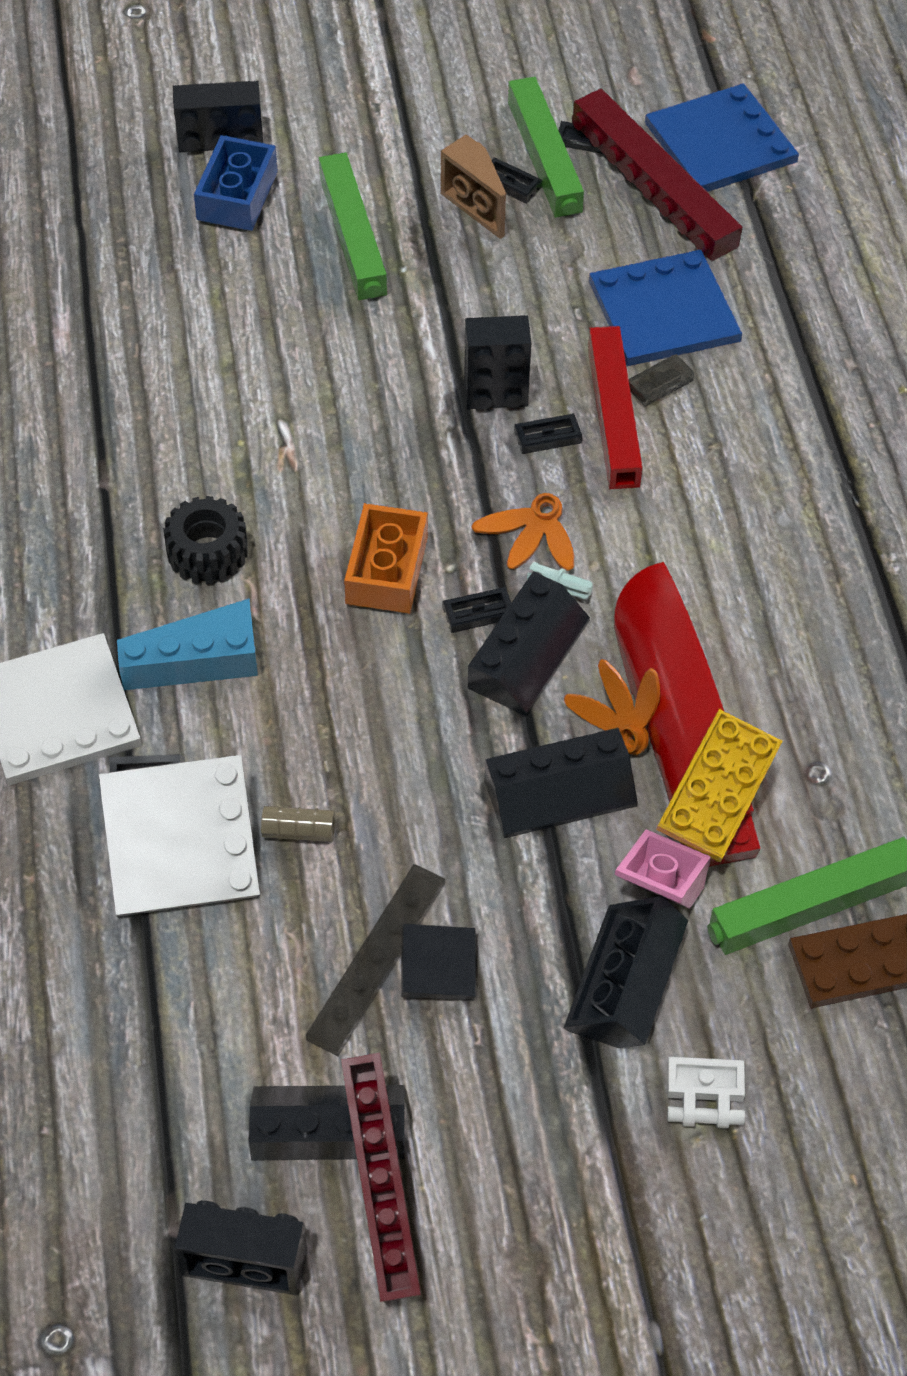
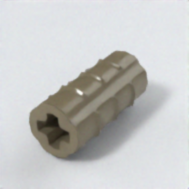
(298, 823)

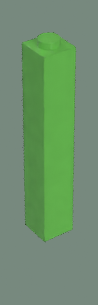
(545, 147)
(352, 226)
(809, 897)

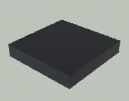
(438, 962)

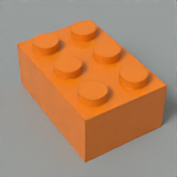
(386, 558)

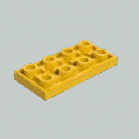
(719, 785)

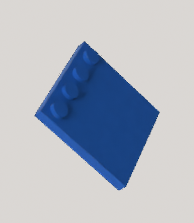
(722, 137)
(665, 307)

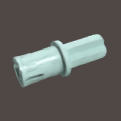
(575, 585)

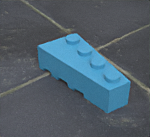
(191, 650)

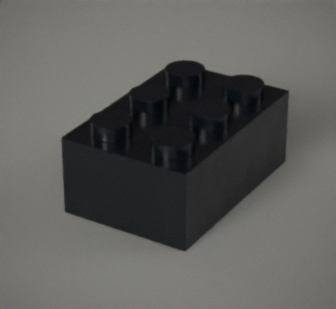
(215, 110)
(497, 362)
(241, 1247)

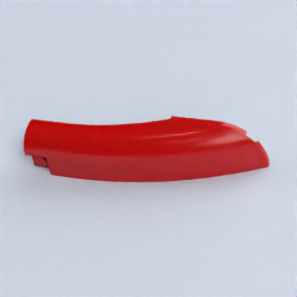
(659, 635)

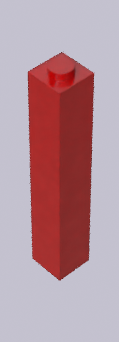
(614, 408)

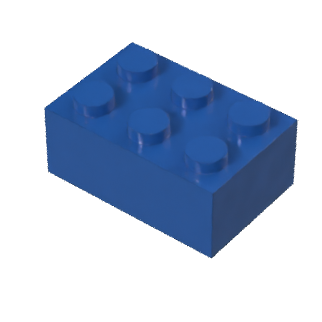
(236, 183)

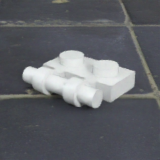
(705, 1080)

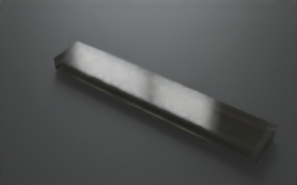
(374, 961)

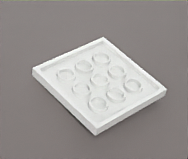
(62, 710)
(179, 835)

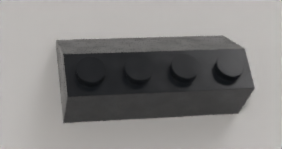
(527, 644)
(560, 782)
(627, 972)
(311, 1123)

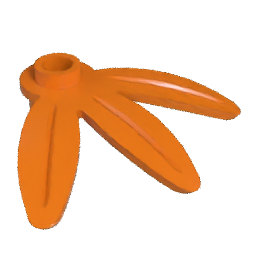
(536, 526)
(627, 718)

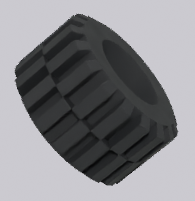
(201, 520)

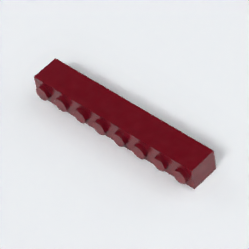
(656, 175)

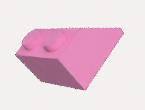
(665, 868)

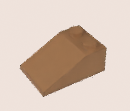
(473, 183)

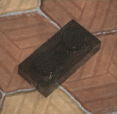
(660, 380)

